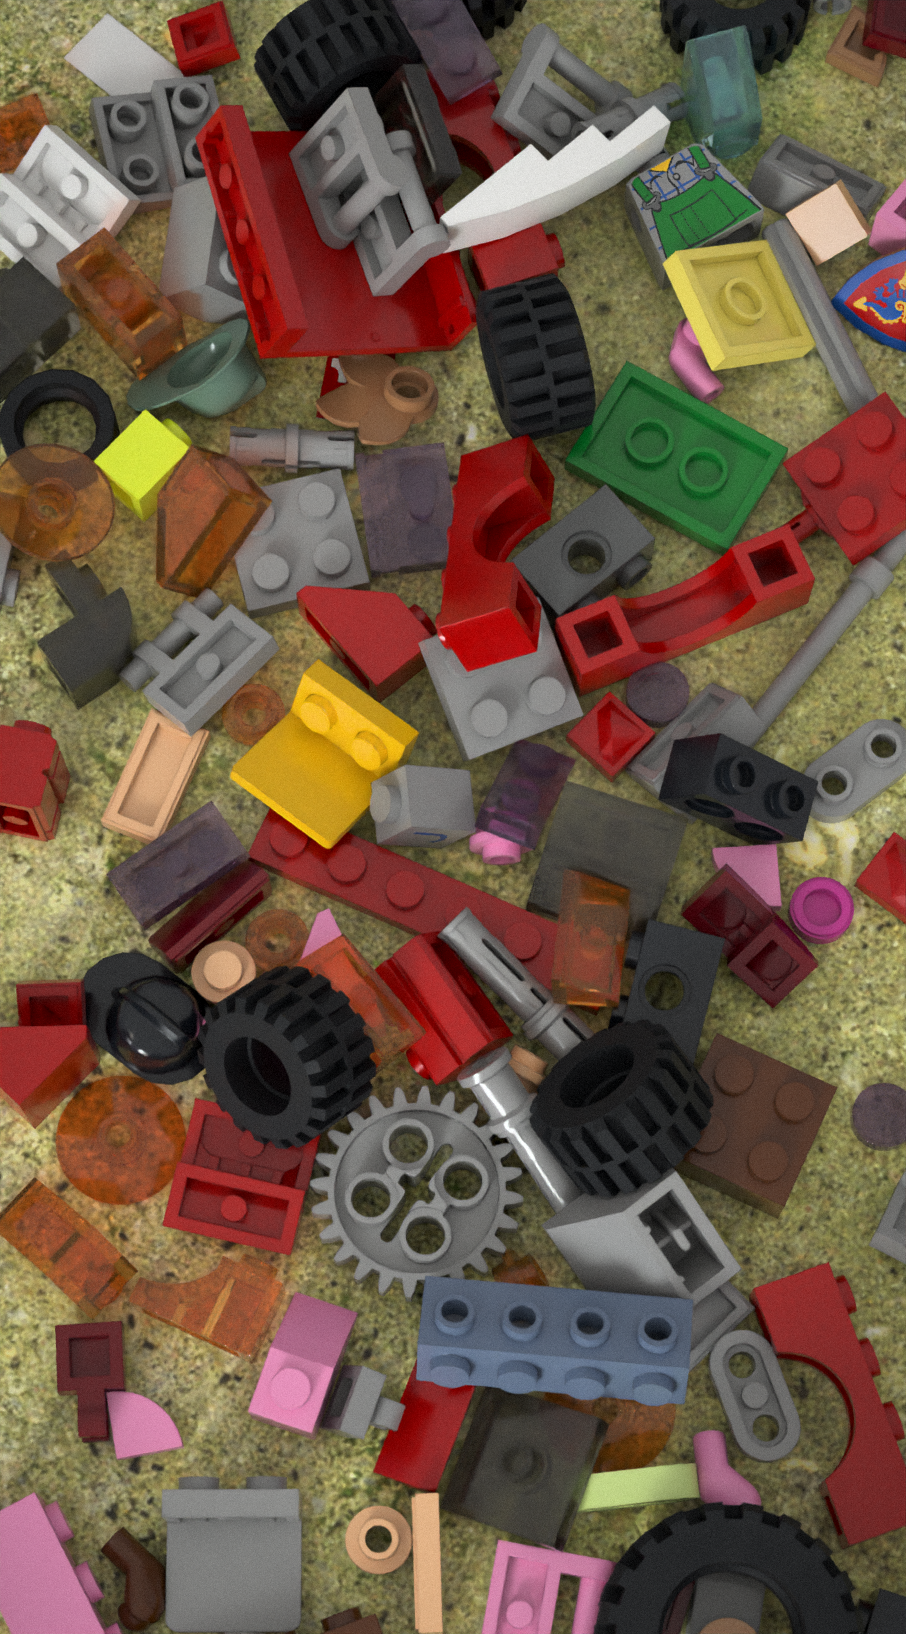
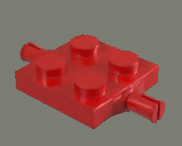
(854, 481)

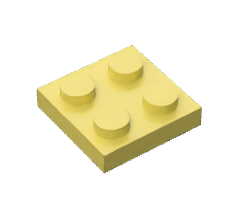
(739, 304)

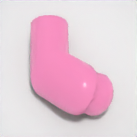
(691, 365)
(715, 1477)

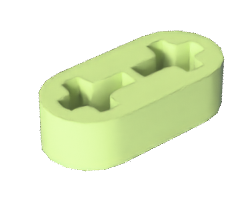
(640, 1487)

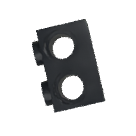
(738, 790)

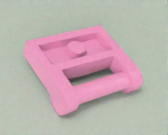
(527, 1587)

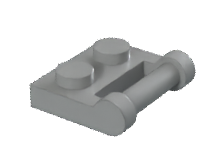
(538, 108)
(334, 153)
(384, 237)

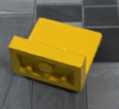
(325, 756)

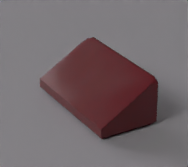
(211, 915)

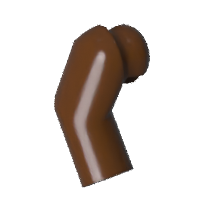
(143, 1583)

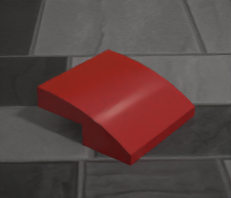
(237, 1185)

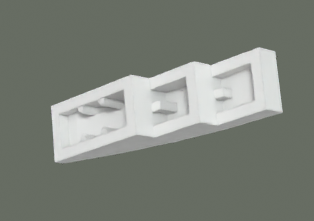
(539, 189)

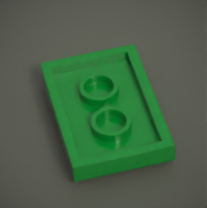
(676, 458)

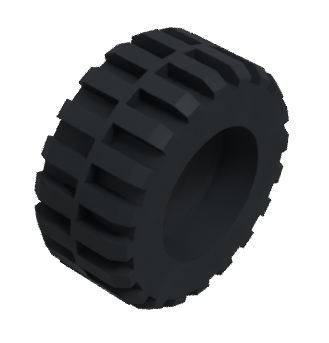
(732, 1541)

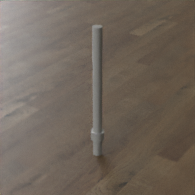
(867, 581)

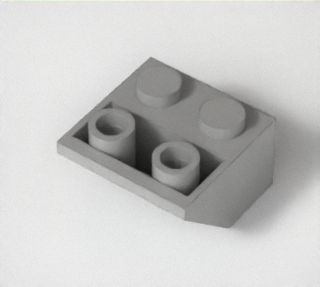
(196, 260)
(643, 1242)

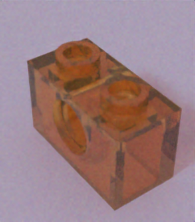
(122, 304)

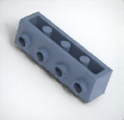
(554, 1340)

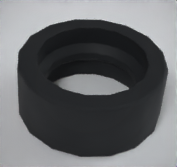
(51, 387)

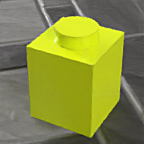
(143, 461)

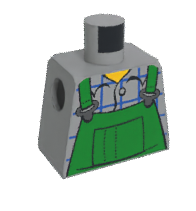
(688, 205)

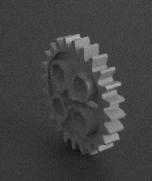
(367, 1162)

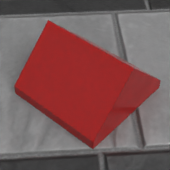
(43, 1066)

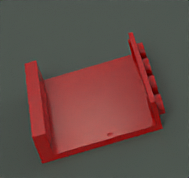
(297, 288)

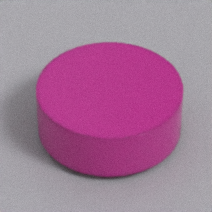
(821, 910)

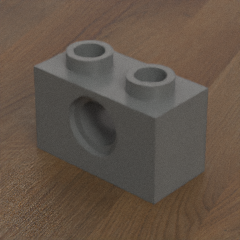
(595, 528)

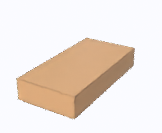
(155, 779)
(427, 1563)

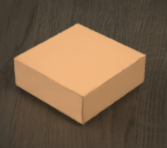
(828, 222)

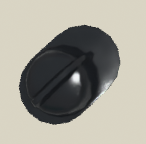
(145, 1017)

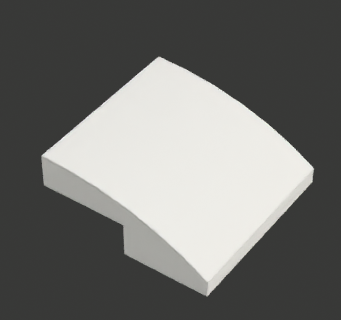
(58, 202)

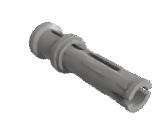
(531, 1001)
(509, 1114)

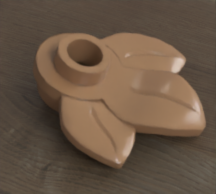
(379, 398)

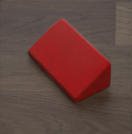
(425, 1435)

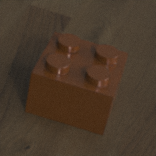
(757, 1127)

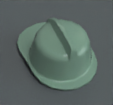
(204, 376)

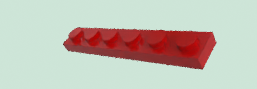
(401, 891)

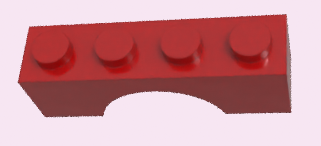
(485, 149)
(734, 593)
(485, 601)
(810, 1324)

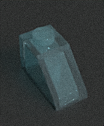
(722, 92)

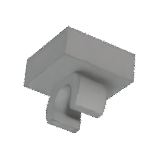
(358, 1404)

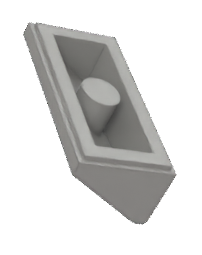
(796, 172)
(709, 713)

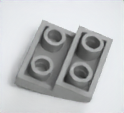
(152, 135)

